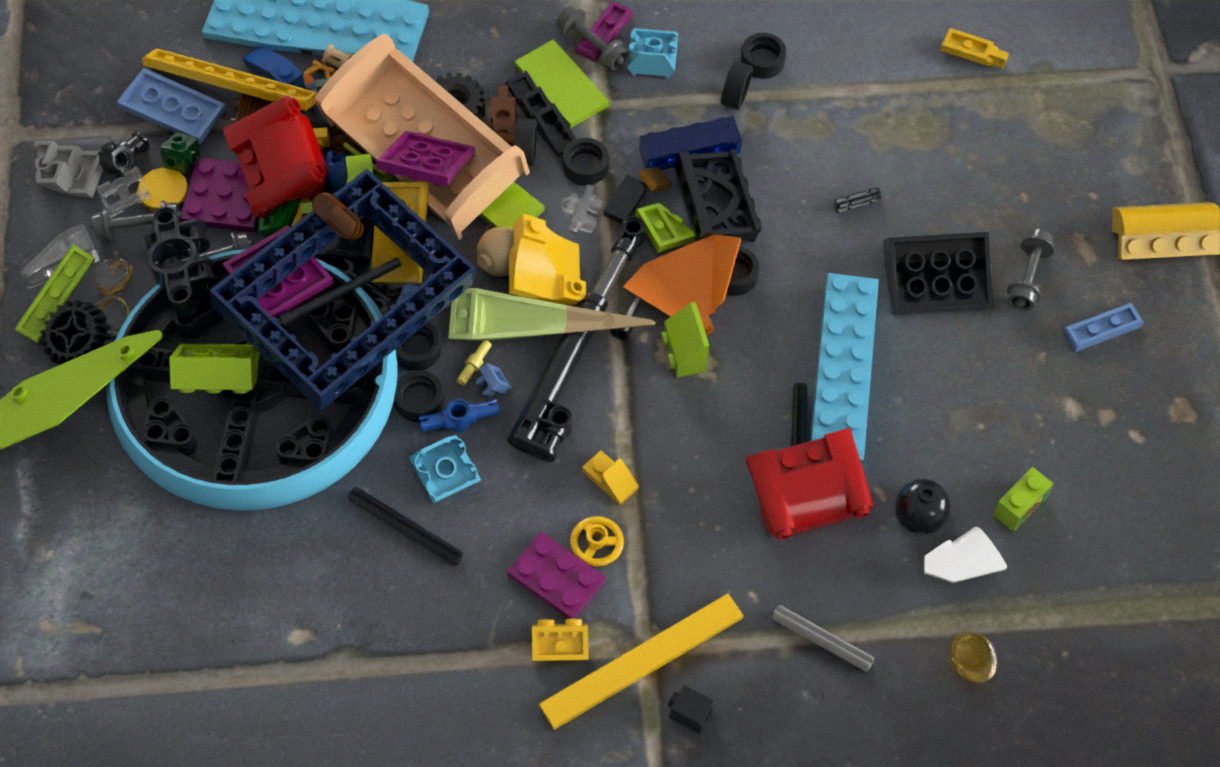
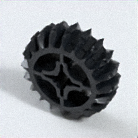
(71, 322)

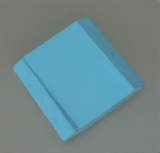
(652, 52)
(444, 468)

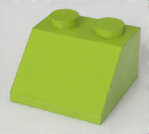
(686, 342)

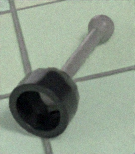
(624, 333)

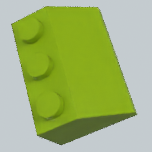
(214, 367)

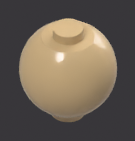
(494, 251)

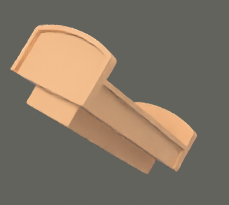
(385, 94)

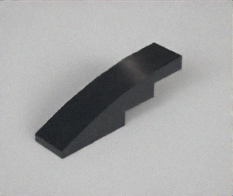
(537, 106)

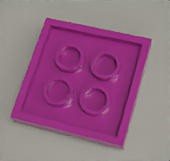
(425, 158)
(219, 196)
(294, 289)

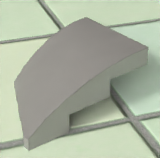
(67, 169)

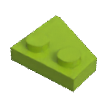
(664, 228)

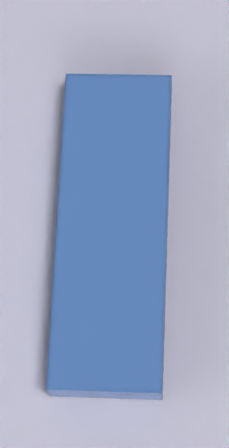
(1103, 327)

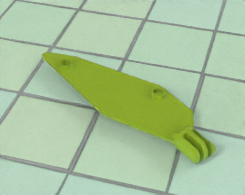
(60, 391)

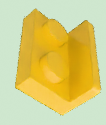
(560, 641)

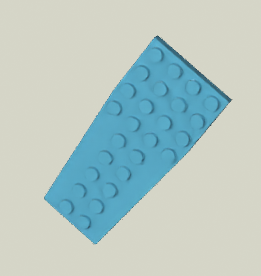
(316, 24)

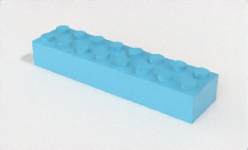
(845, 358)

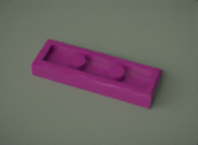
(606, 28)

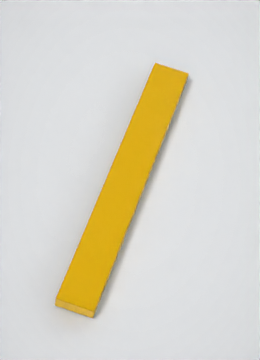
(227, 77)
(640, 661)

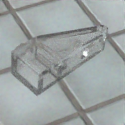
(46, 262)

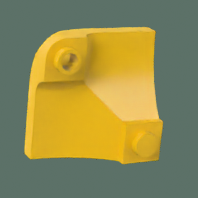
(544, 264)

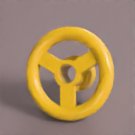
(594, 528)

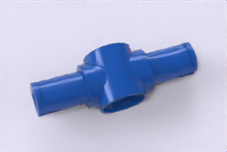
(446, 418)

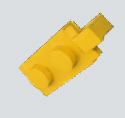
(973, 49)

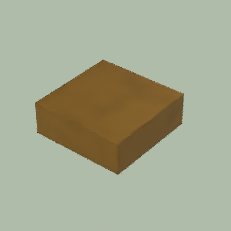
(655, 179)

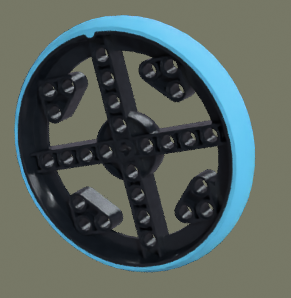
(240, 490)

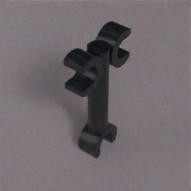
(381, 297)

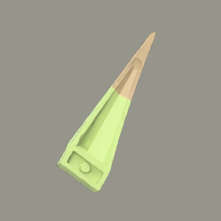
(496, 316)

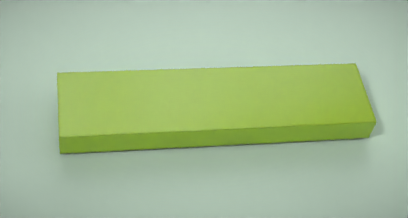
(55, 292)

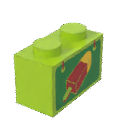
(1022, 499)

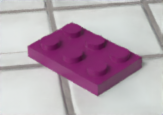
(556, 576)

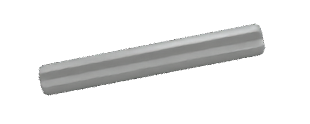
(823, 638)

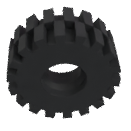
(465, 92)

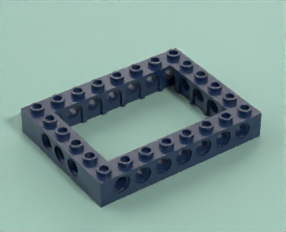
(365, 196)

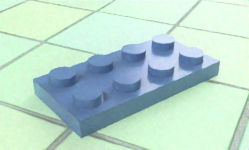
(171, 105)

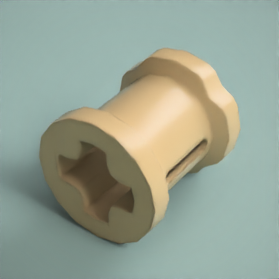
(332, 51)

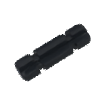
(858, 199)

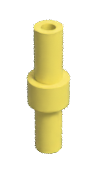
(474, 362)

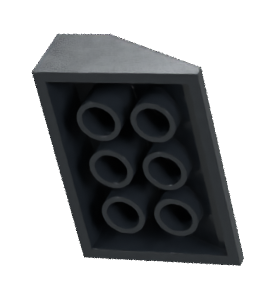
(939, 272)

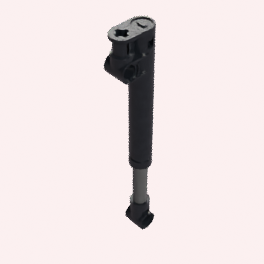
(535, 428)

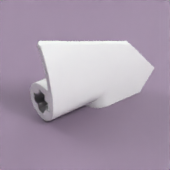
(964, 558)

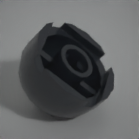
(922, 506)

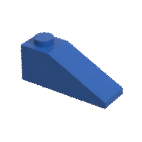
(274, 67)

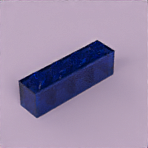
(714, 136)

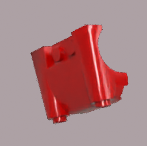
(277, 155)
(810, 485)

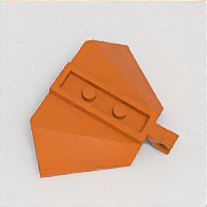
(688, 275)

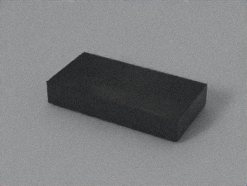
(625, 199)

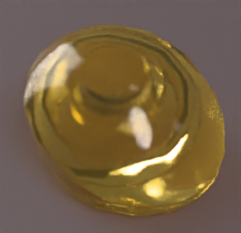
(973, 656)

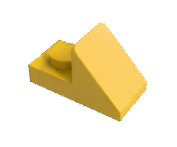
(611, 476)

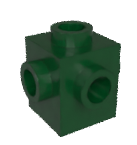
(180, 152)

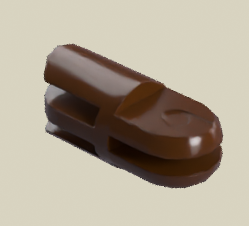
(337, 216)

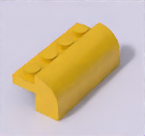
(1167, 230)

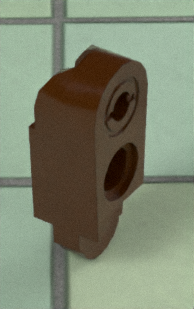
(503, 115)

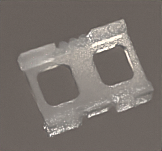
(121, 186)

